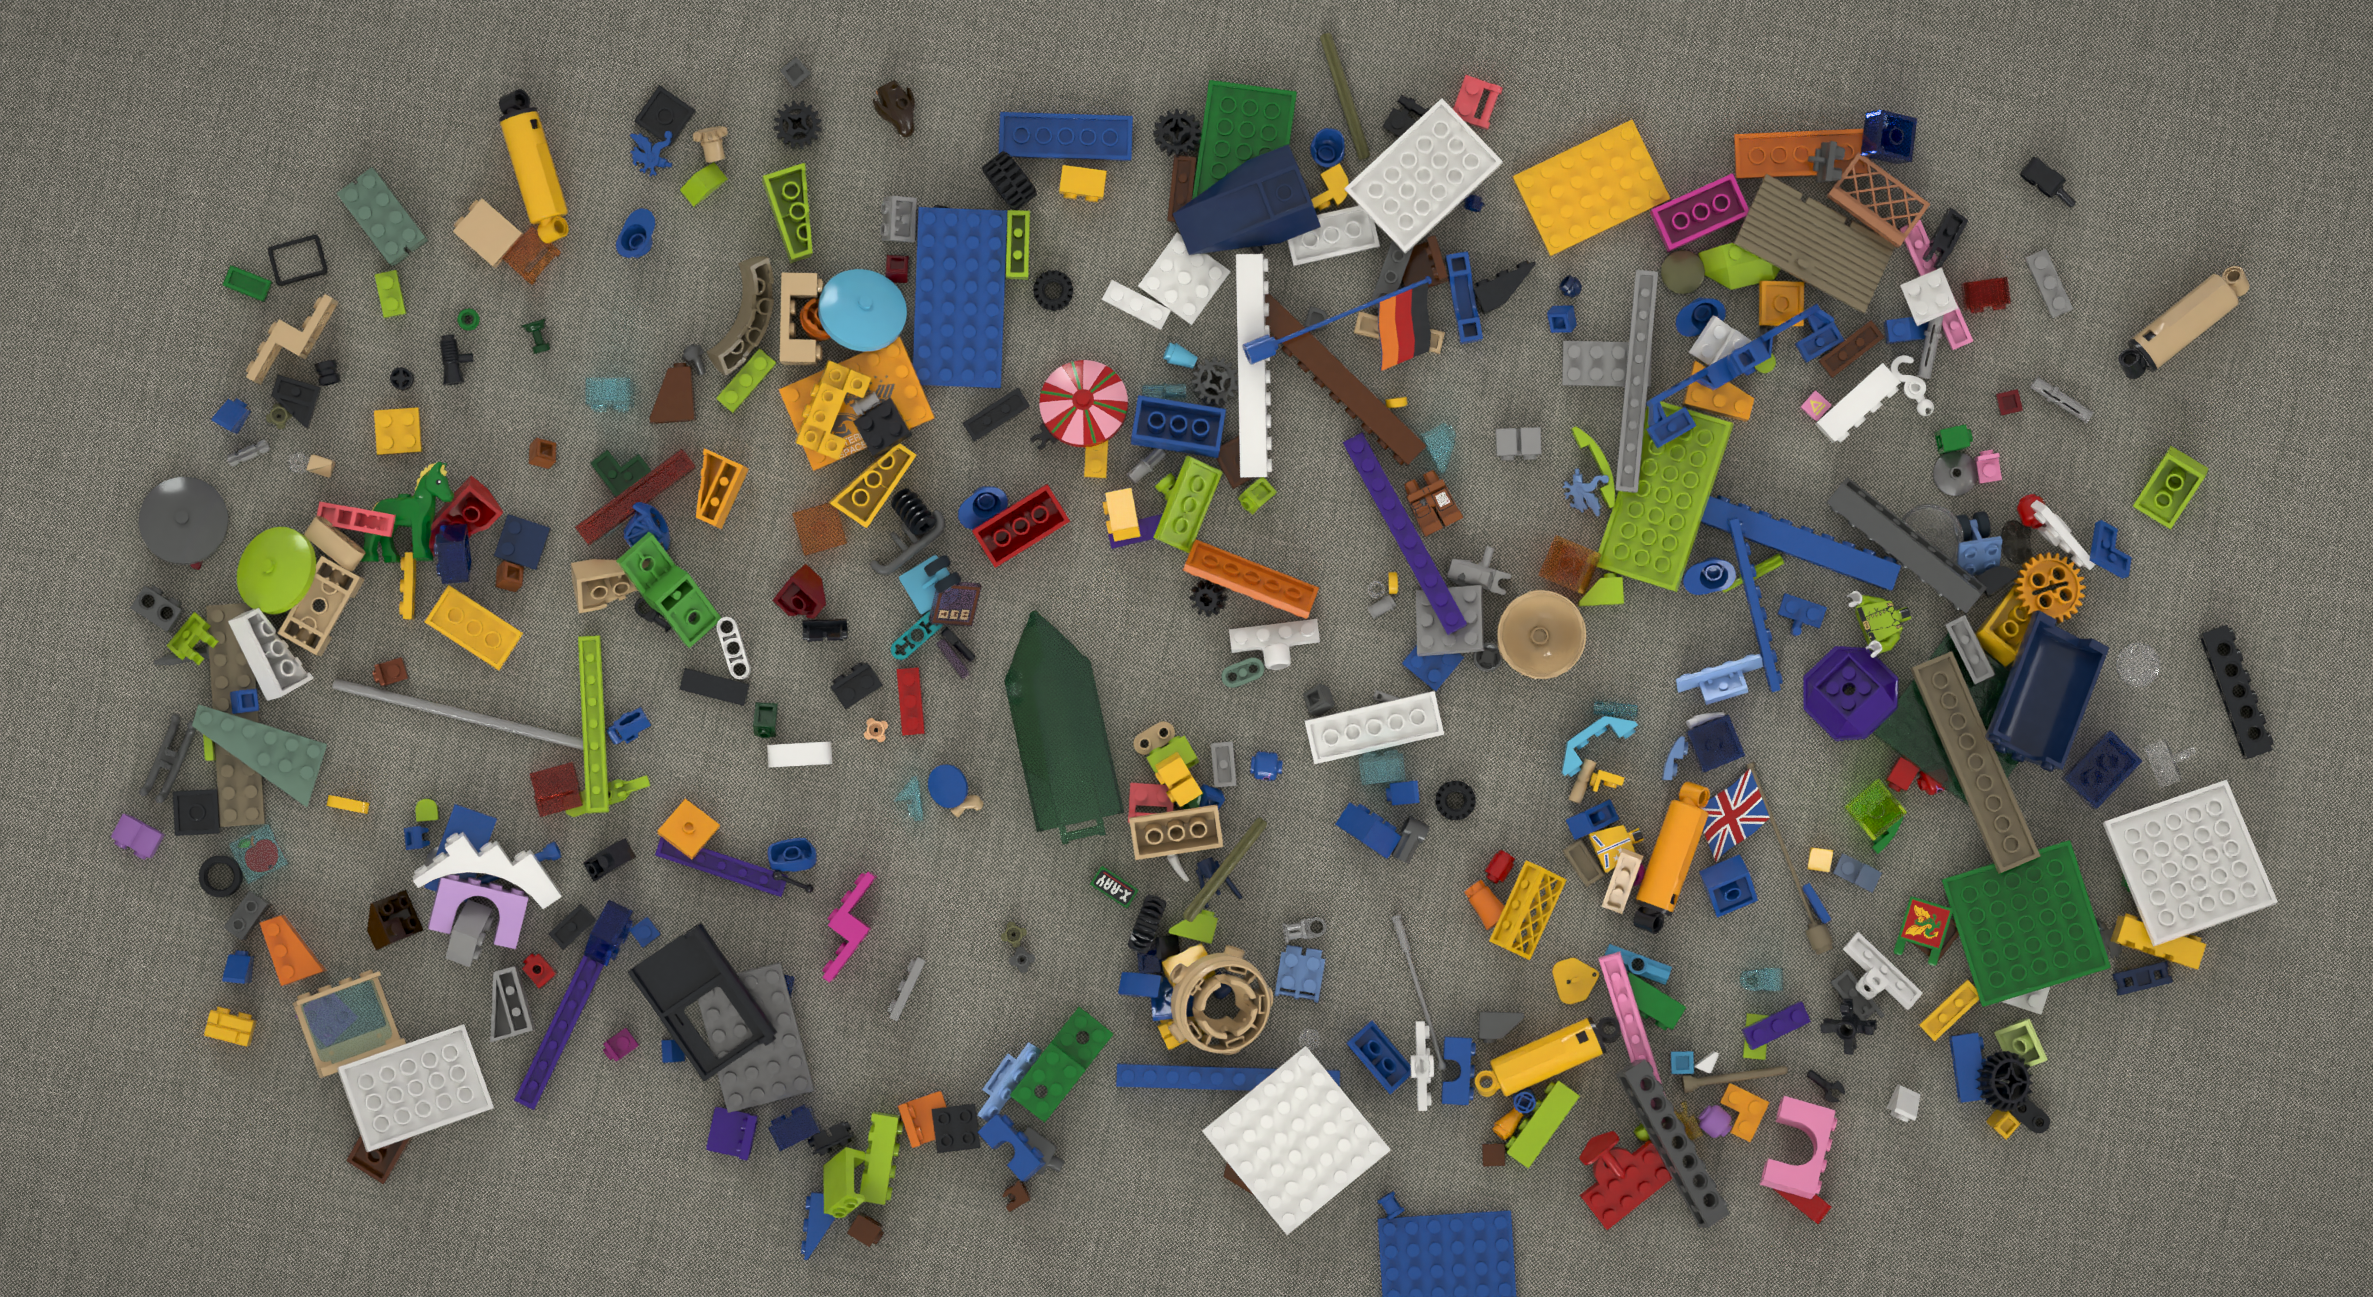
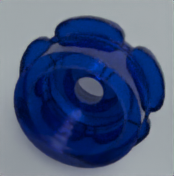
(1473, 203)

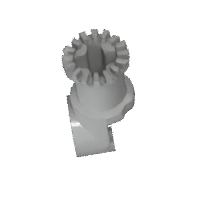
(1304, 927)

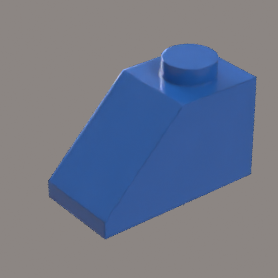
(1903, 330)
(232, 415)
(1403, 793)
(1592, 819)
(239, 968)

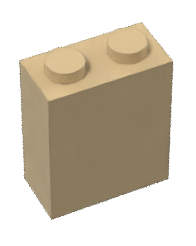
(487, 232)

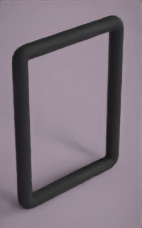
(304, 239)

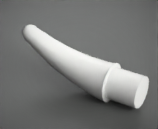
(1702, 718)
(1175, 863)

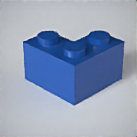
(1369, 829)

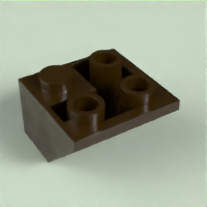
(392, 920)

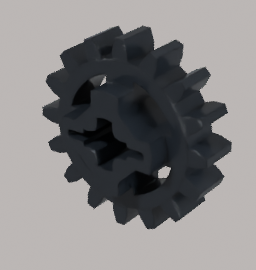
(791, 132)
(1168, 132)

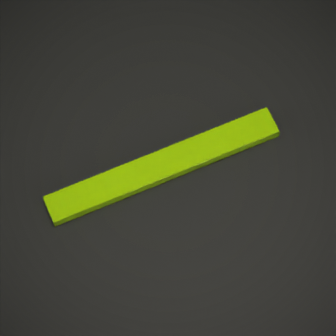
(593, 724)

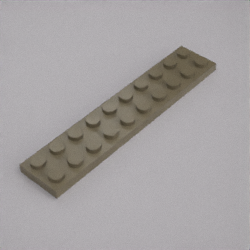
(1975, 762)
(238, 784)

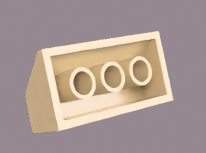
(1176, 832)

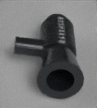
(451, 359)

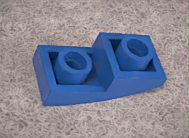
(1140, 985)

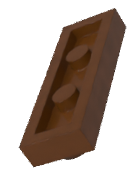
(1181, 184)
(1851, 349)

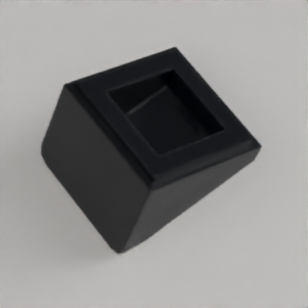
(1167, 946)

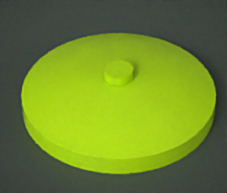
(276, 570)

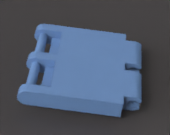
(1300, 973)

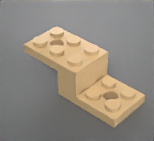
(290, 338)

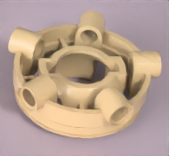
(1231, 1033)

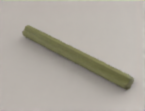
(1345, 96)
(1224, 869)

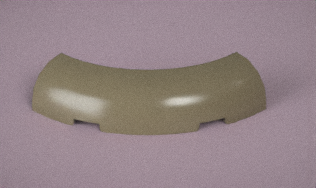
(752, 317)

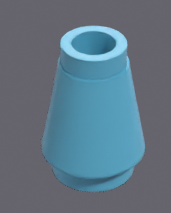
(1179, 356)

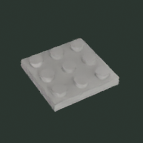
(1431, 634)

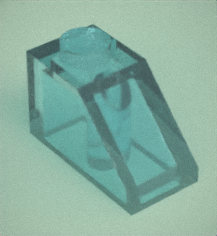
(1440, 445)

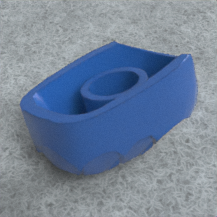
(792, 855)

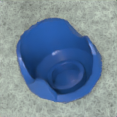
(1328, 147)

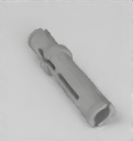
(1926, 370)
(2055, 395)

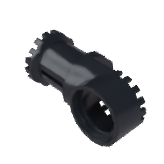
(652, 616)

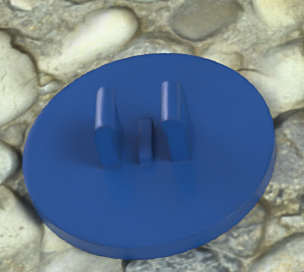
(947, 786)

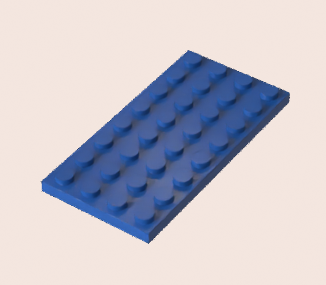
(960, 297)

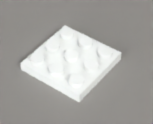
(1183, 280)

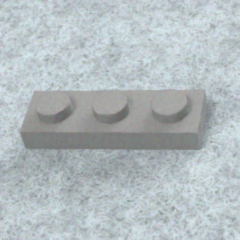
(2048, 283)
(1970, 649)
(905, 988)

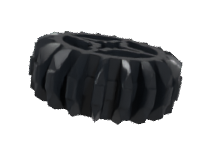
(1147, 924)
(2005, 1067)

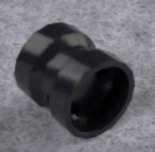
(327, 371)

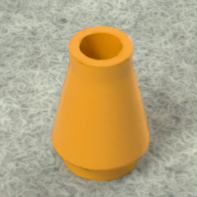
(1507, 1124)

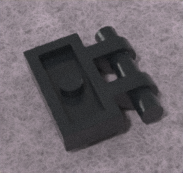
(1398, 121)

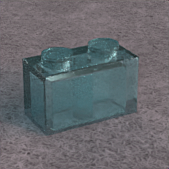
(1381, 769)

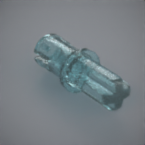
(1164, 390)
(1614, 709)

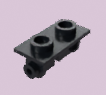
(831, 628)
(824, 1143)

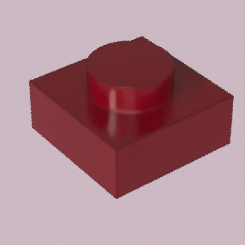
(2009, 402)

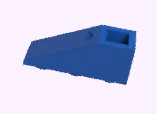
(817, 1223)

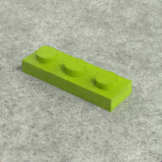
(746, 380)

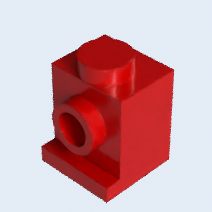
(547, 971)

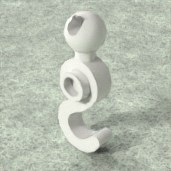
(1913, 387)

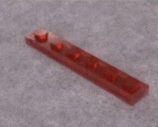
(642, 491)

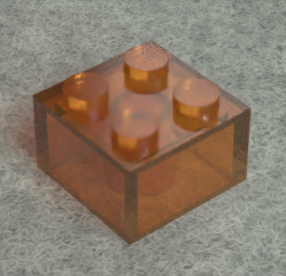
(1569, 564)

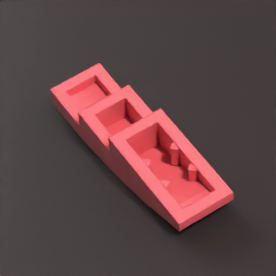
(357, 519)

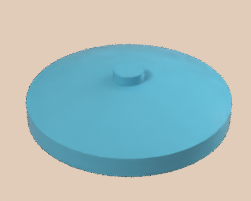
(862, 310)

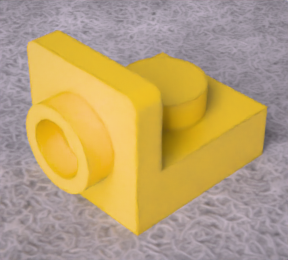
(1610, 780)

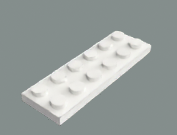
(1374, 727)

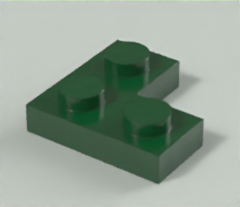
(618, 477)

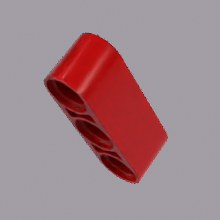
(1813, 1208)

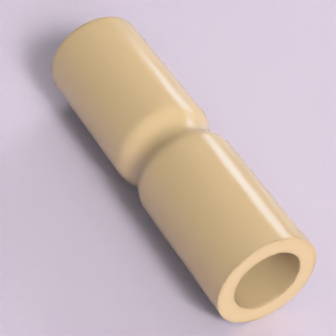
(1582, 780)

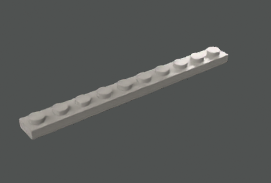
(1636, 381)

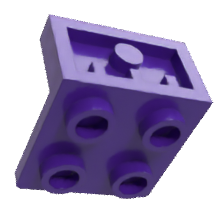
(732, 1133)

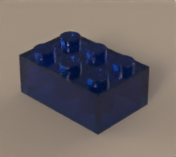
(2101, 769)

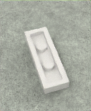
(1136, 305)

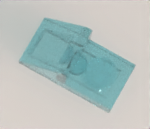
(912, 792)

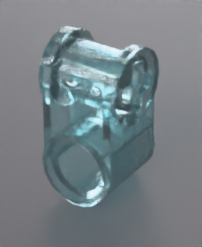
(1766, 979)

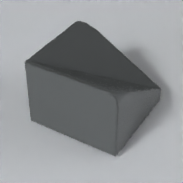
(1319, 700)

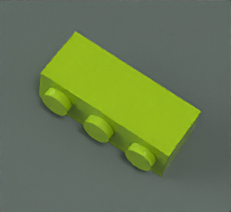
(1017, 244)

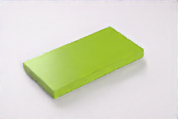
(1188, 504)

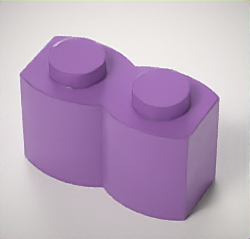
(137, 836)

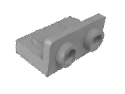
(898, 219)

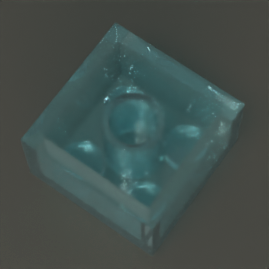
(610, 393)

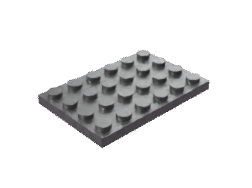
(765, 1071)

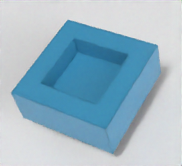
(1682, 1062)

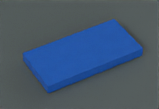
(475, 826)

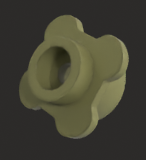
(278, 410)
(1007, 935)

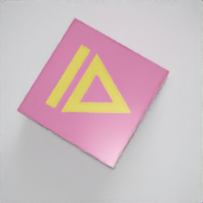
(1815, 406)

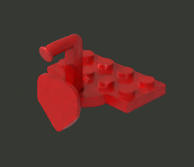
(1625, 1179)

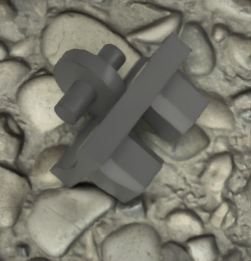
(1824, 162)

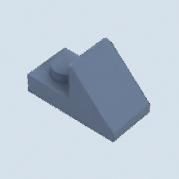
(1857, 873)

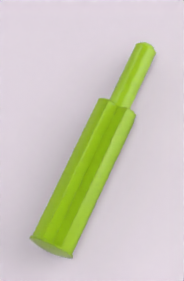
(1761, 569)

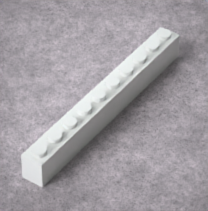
(1253, 378)

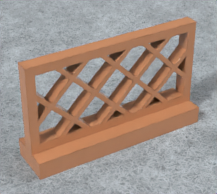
(1867, 216)

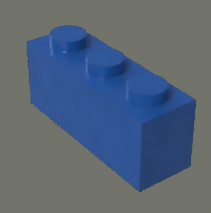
(1966, 1061)

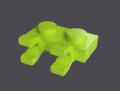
(188, 636)

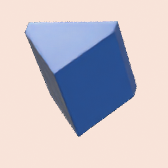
(671, 1052)

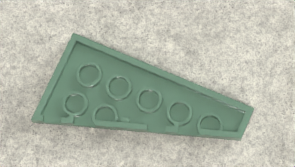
(277, 755)

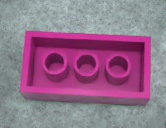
(1699, 212)

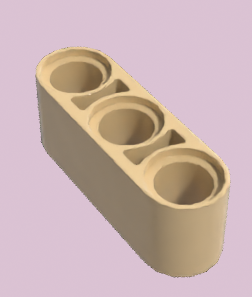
(334, 543)

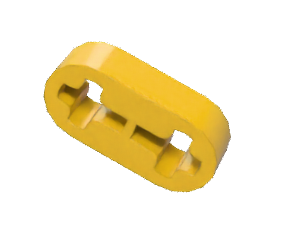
(348, 804)

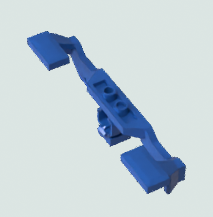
(1740, 361)

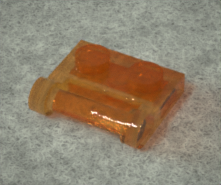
(526, 250)

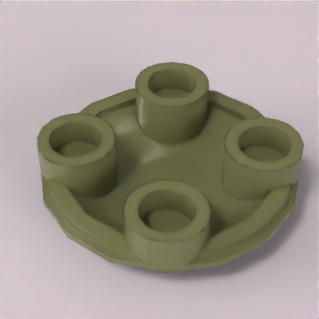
(1682, 272)

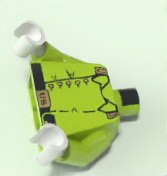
(1878, 621)

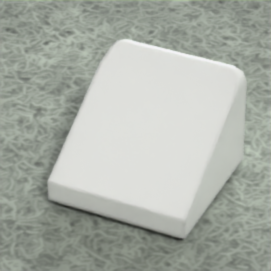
(1707, 1062)

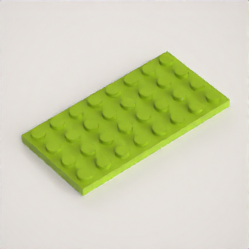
(1657, 526)

